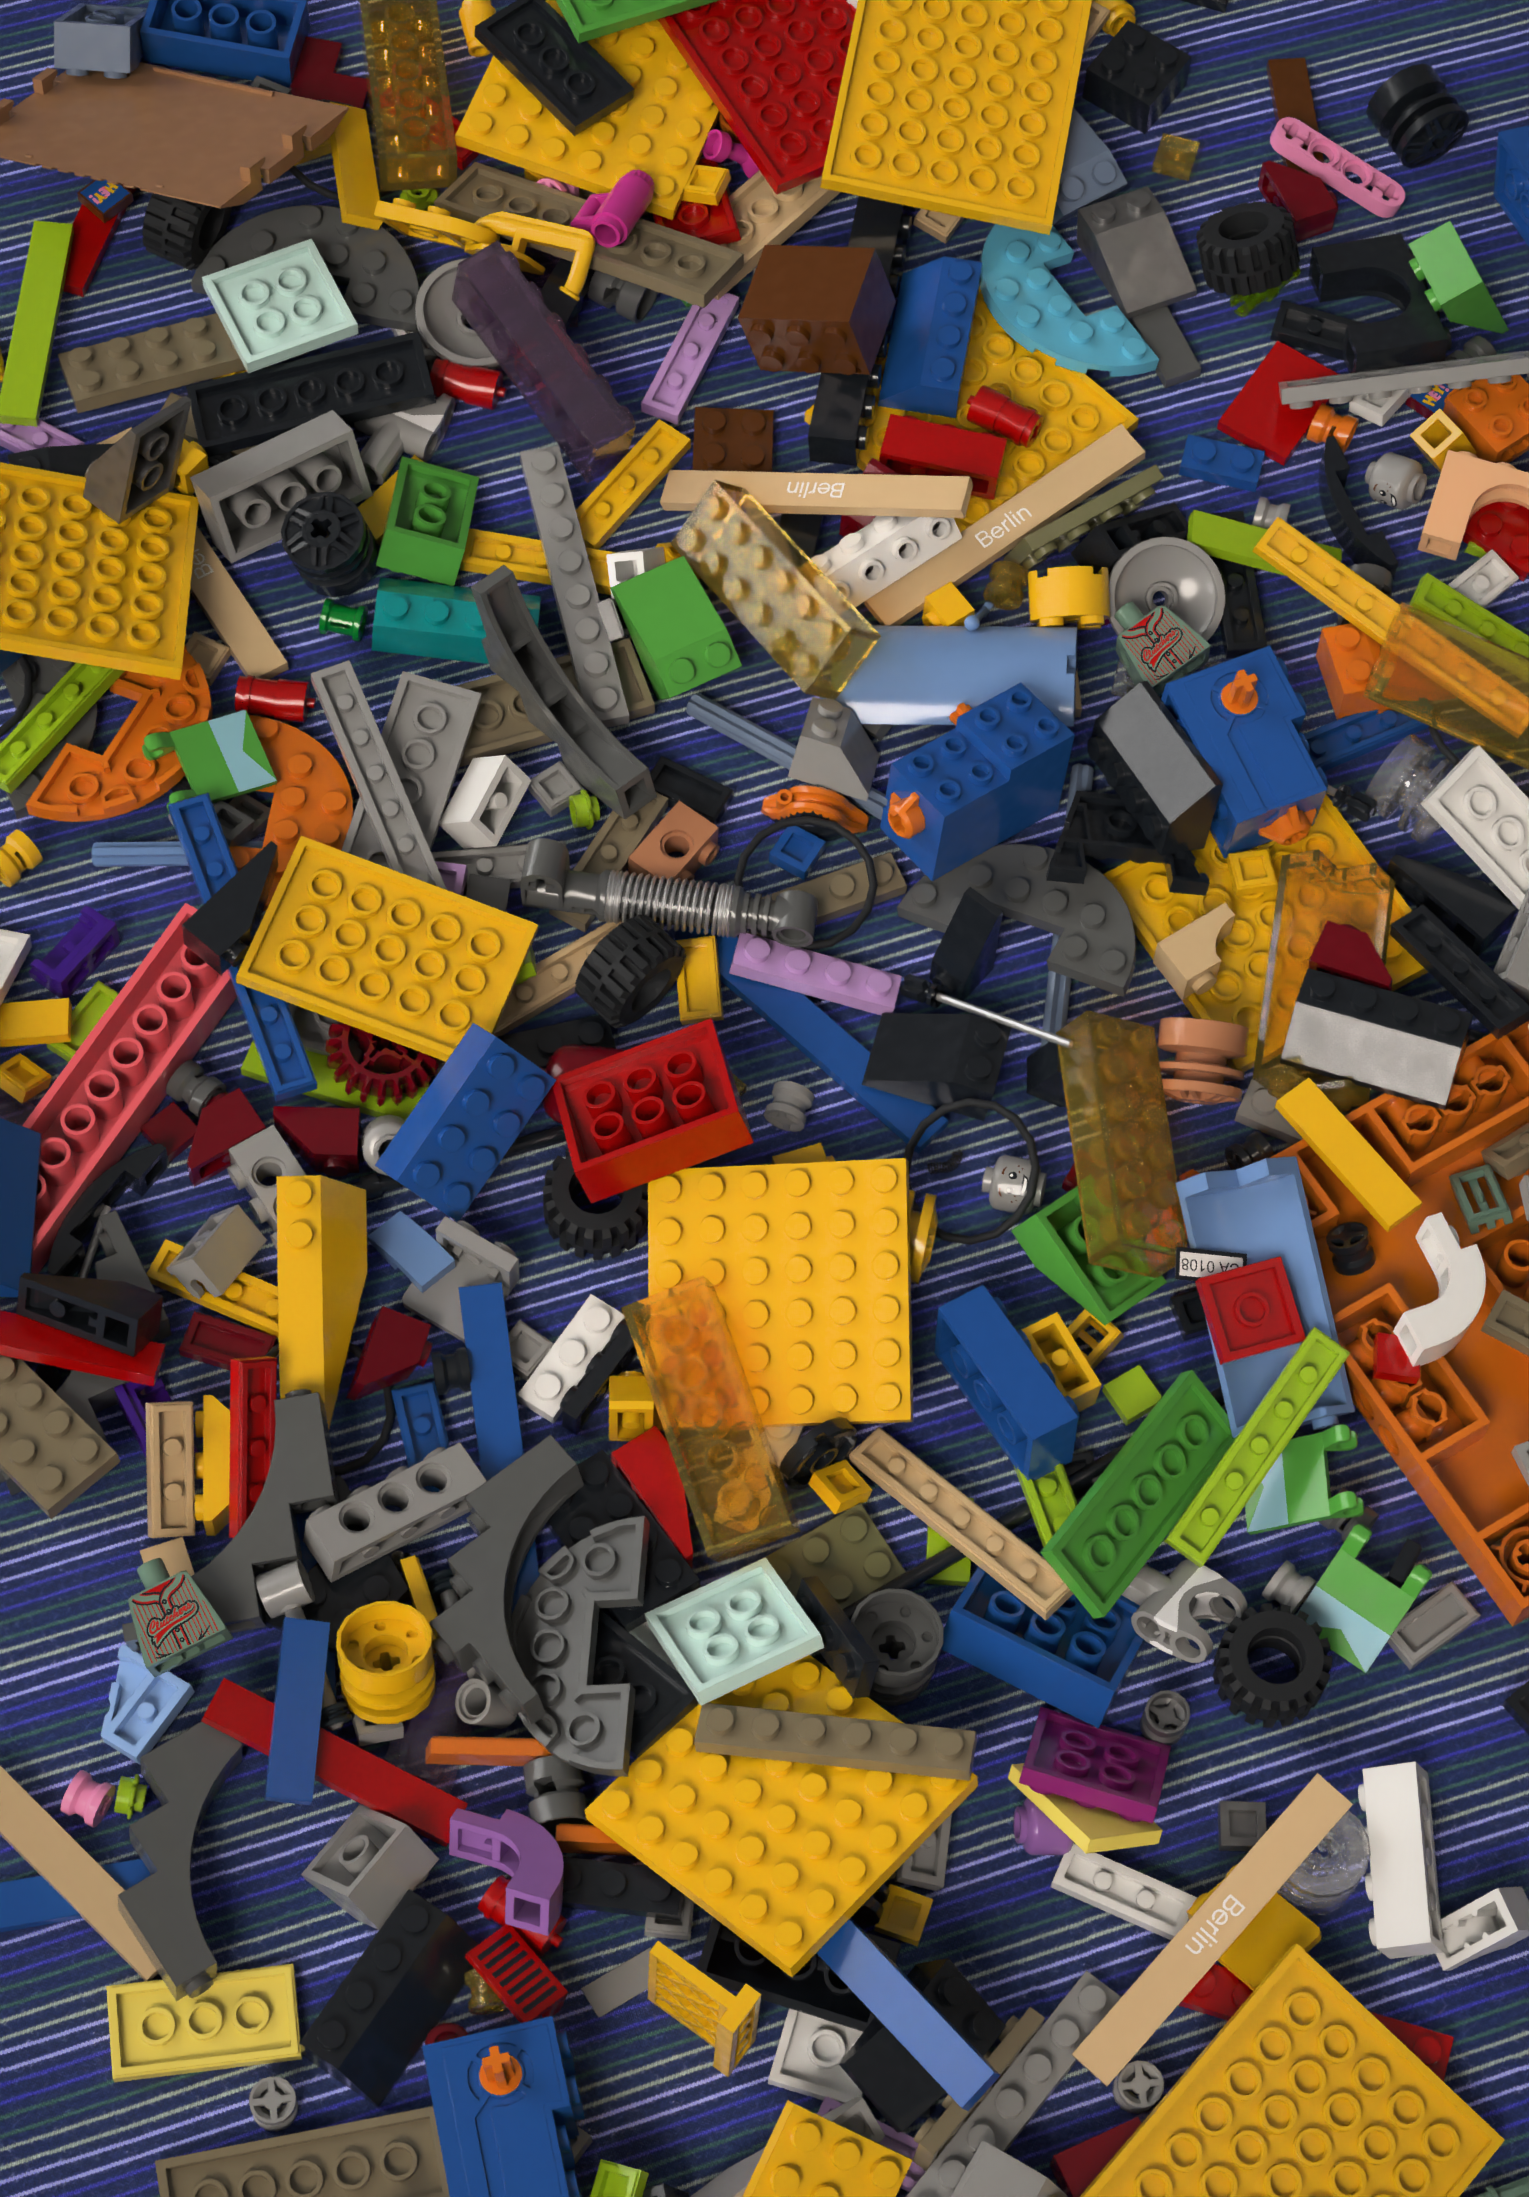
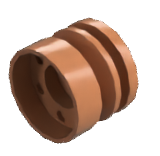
(1201, 1059)

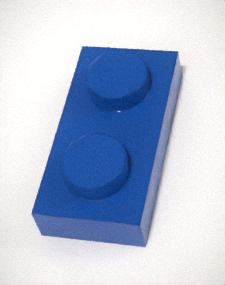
(1221, 463)

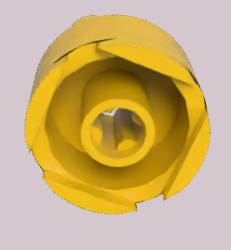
(1069, 596)

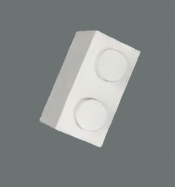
(484, 802)

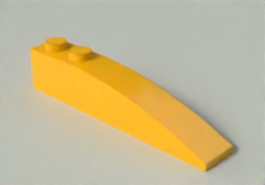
(319, 1280)

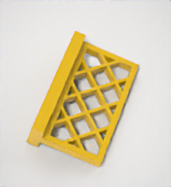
(704, 2006)

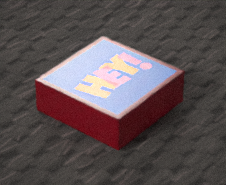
(1428, 403)

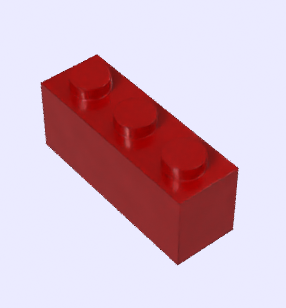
(943, 450)

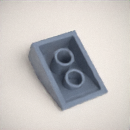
(99, 40)
(1087, 172)

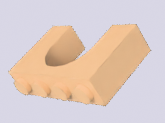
(1461, 491)

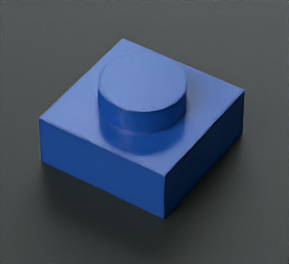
(797, 851)

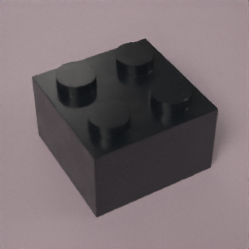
(1136, 77)

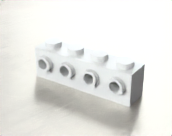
(884, 553)
(1401, 1861)

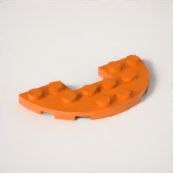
(98, 786)
(308, 799)

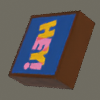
(105, 199)

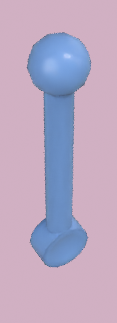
(972, 622)

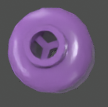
(1038, 1832)

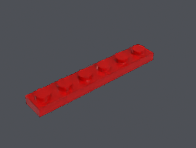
(1222, 1994)

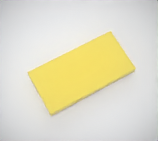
(236, 2023)

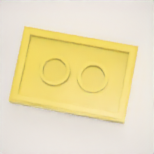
(1089, 1827)

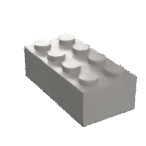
(254, 491)

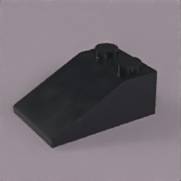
(937, 1058)
(889, 2072)

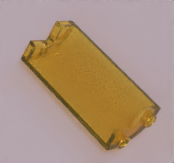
(1454, 683)
(1307, 897)

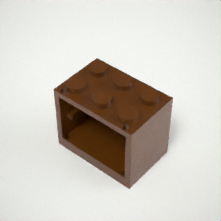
(817, 309)

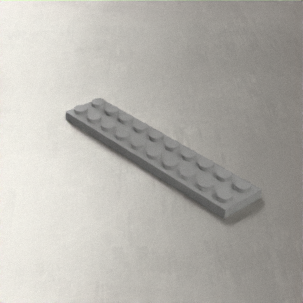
(426, 742)

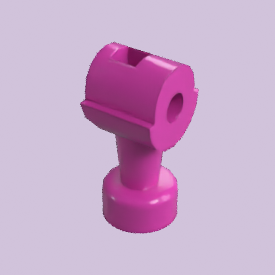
(720, 147)

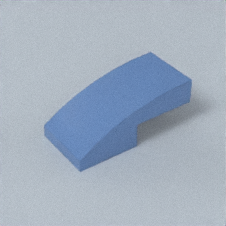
(412, 1251)

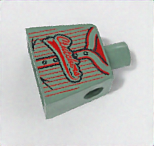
(1158, 646)
(173, 1619)

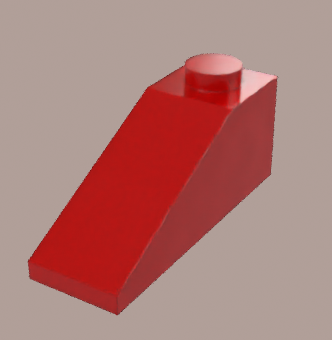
(654, 1477)

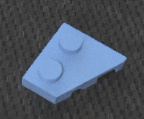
(141, 1706)

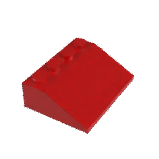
(651, 1111)

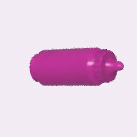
(614, 214)

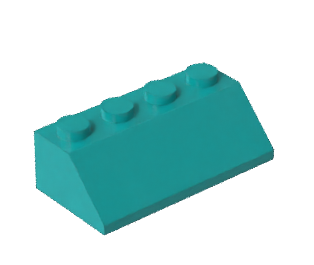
(432, 620)

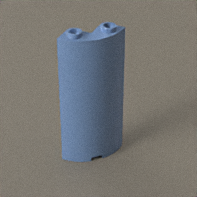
(929, 670)
(1266, 1216)

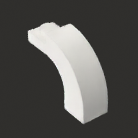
(1461, 1278)

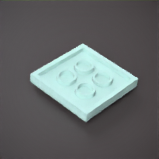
(280, 305)
(734, 1631)

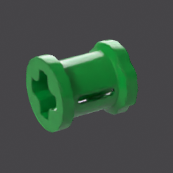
(343, 620)

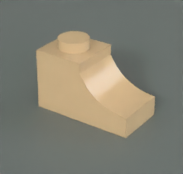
(1190, 955)

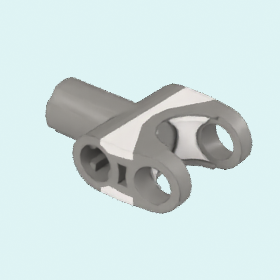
(408, 431)
(1174, 1604)

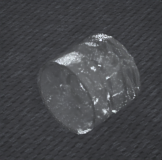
(1405, 782)
(1328, 1883)

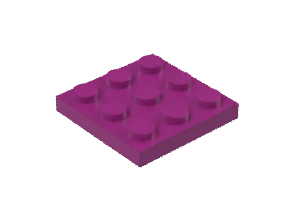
(1095, 1766)

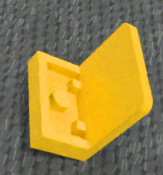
(1265, 1938)

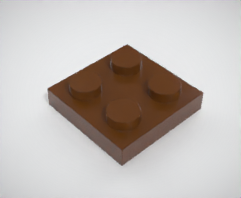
(733, 439)

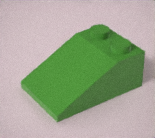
(1454, 280)
(428, 521)
(675, 628)
(1058, 1249)

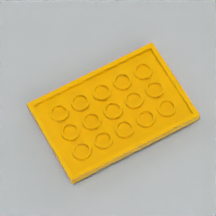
(385, 951)

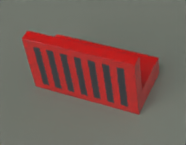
(517, 1975)

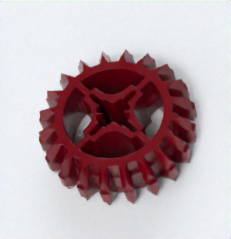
(365, 1077)

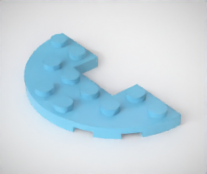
(1044, 317)

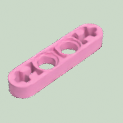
(1334, 171)

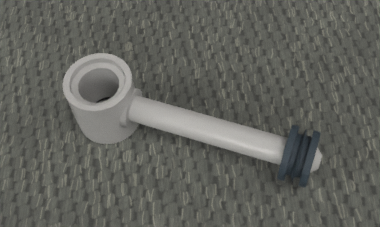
(286, 1593)
(475, 1700)

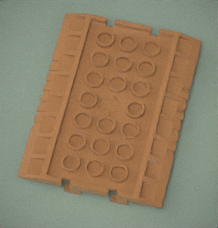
(165, 132)

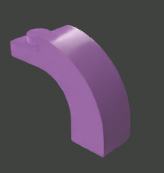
(524, 1853)

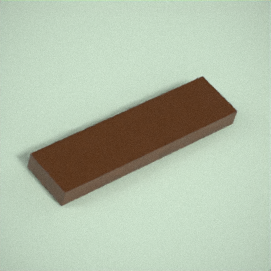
(1292, 97)

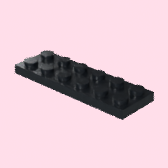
(350, 381)

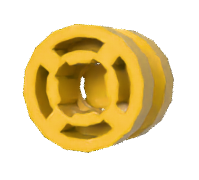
(17, 856)

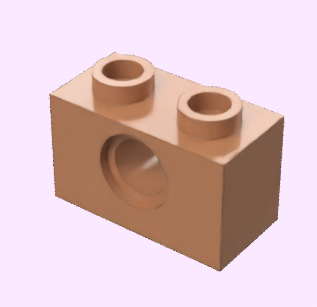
(678, 831)

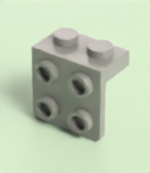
(476, 1264)

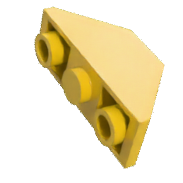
(213, 1465)

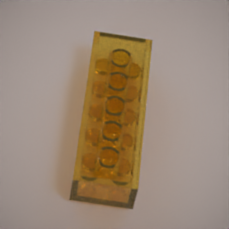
(408, 94)
(775, 590)
(1121, 1145)
(710, 1419)

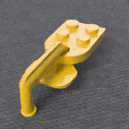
(439, 227)

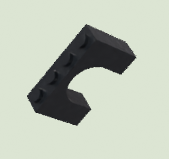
(1381, 270)

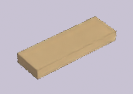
(170, 1469)

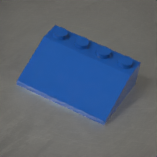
(1060, 1660)

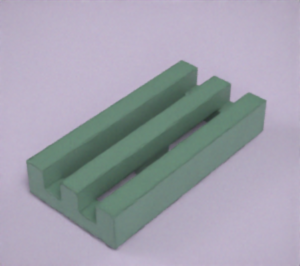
(1486, 1214)

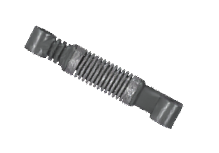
(615, 895)

